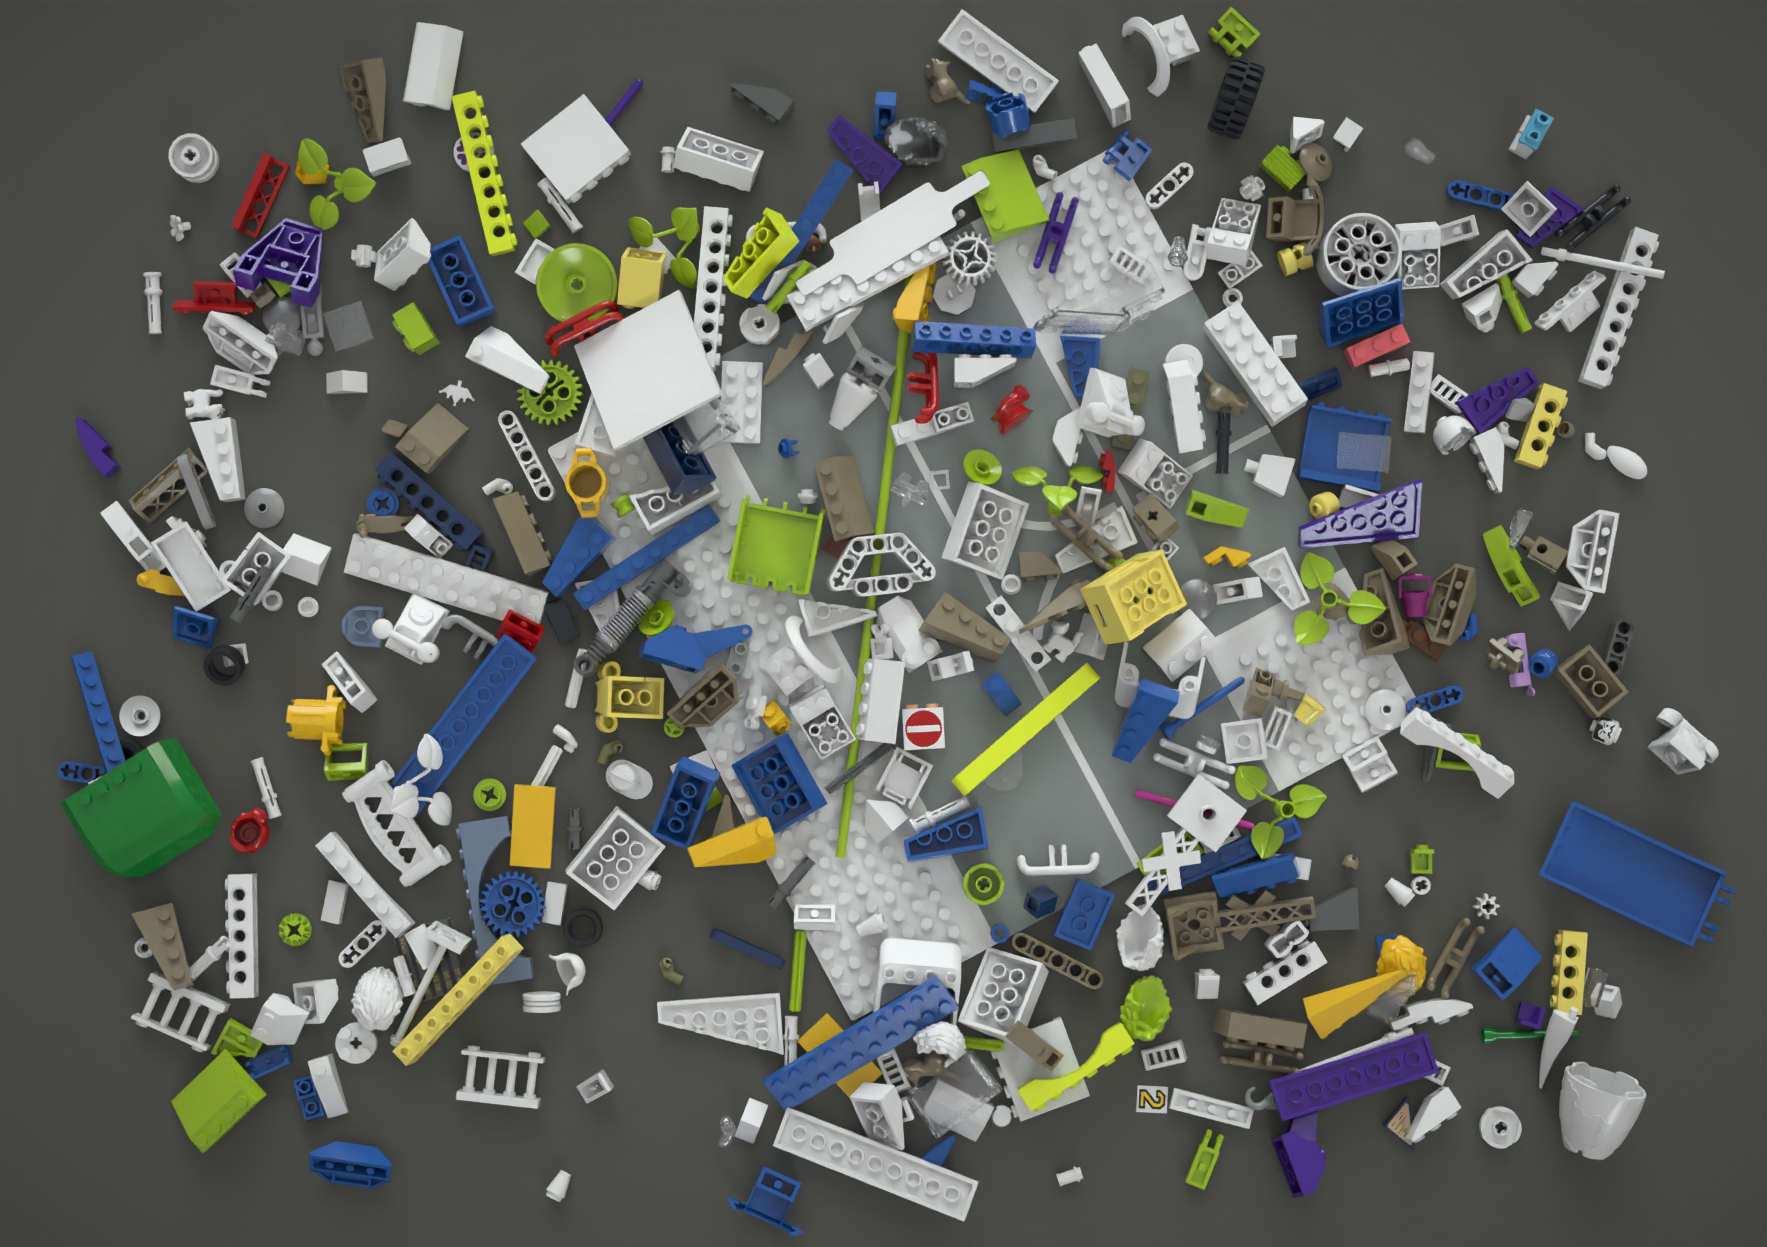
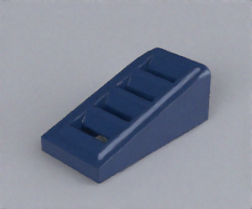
(473, 554)

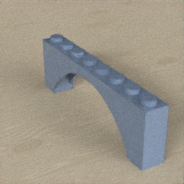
(478, 844)

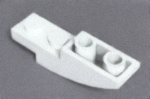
(941, 422)
(132, 537)
(1437, 1009)

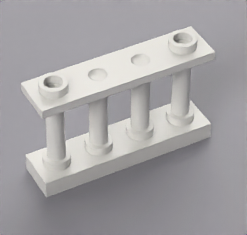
(196, 998)
(488, 1094)

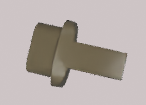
(1282, 690)

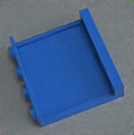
(1321, 443)

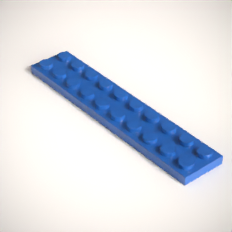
(470, 714)
(861, 1043)

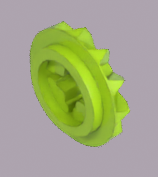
(480, 797)
(305, 929)

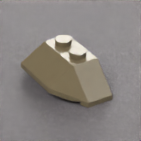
(1450, 604)
(706, 699)

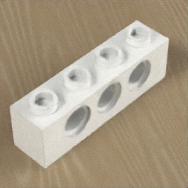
(1314, 960)

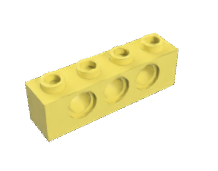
(1525, 453)
(1577, 962)

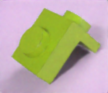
(1421, 860)

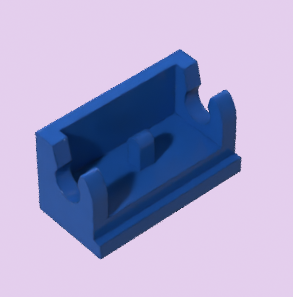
(269, 1061)

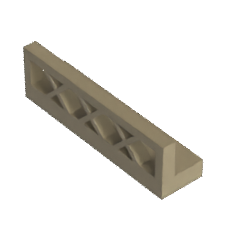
(161, 484)

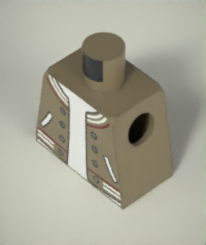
(1552, 555)

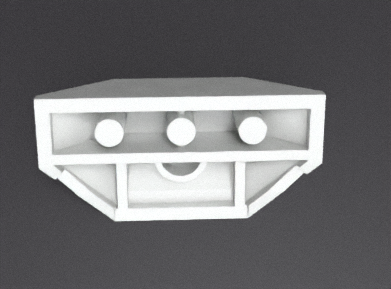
(240, 343)
(1592, 550)

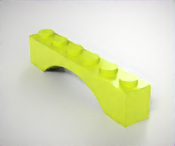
(1112, 1043)

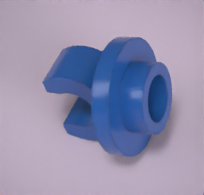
(785, 448)

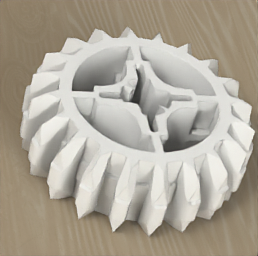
(961, 254)

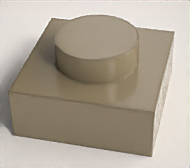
(263, 295)

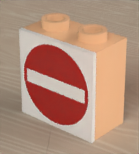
(923, 727)

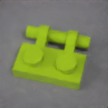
(1238, 29)

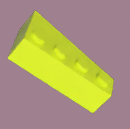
(760, 254)

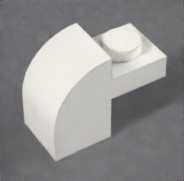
(950, 666)

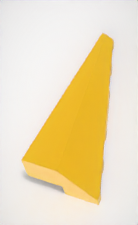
(1334, 1007)

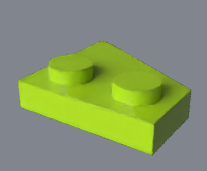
(237, 1040)

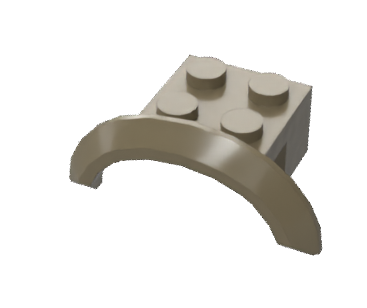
(1297, 219)

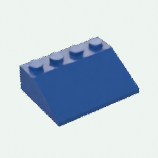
(1361, 313)
(779, 783)

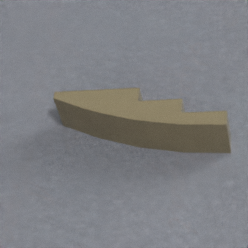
(784, 358)

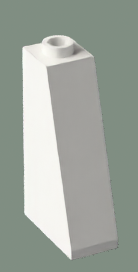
(1105, 85)

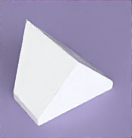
(1570, 603)
(882, 818)

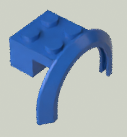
(771, 1199)

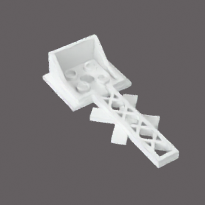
(1189, 815)

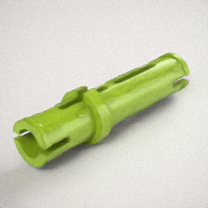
(788, 287)
(1514, 304)

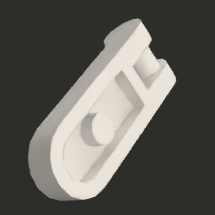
(1197, 253)

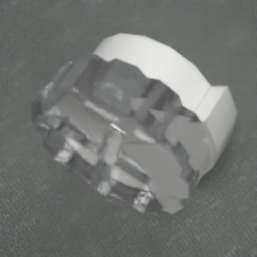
(1208, 744)

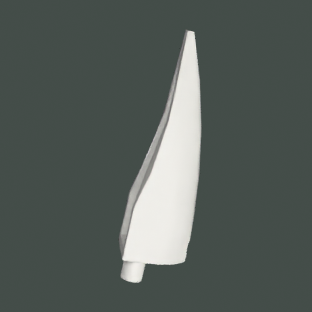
(1557, 1034)

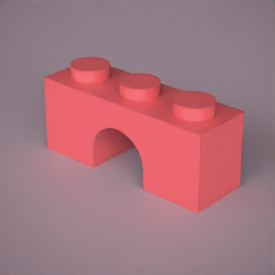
(1376, 346)

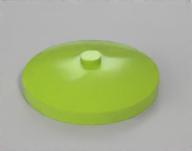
(575, 280)

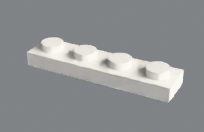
(1419, 392)
(1211, 1108)

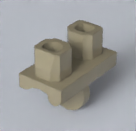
(1502, 657)

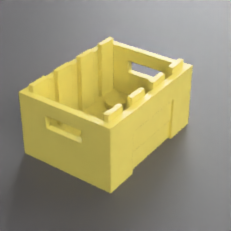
(1116, 592)

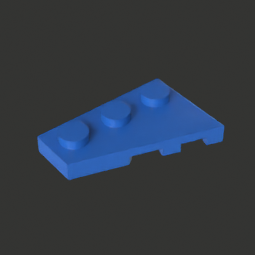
(1080, 355)

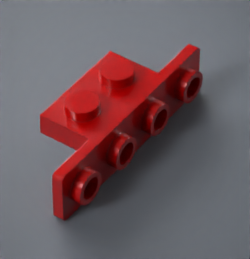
(214, 297)

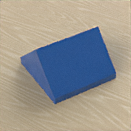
(194, 627)

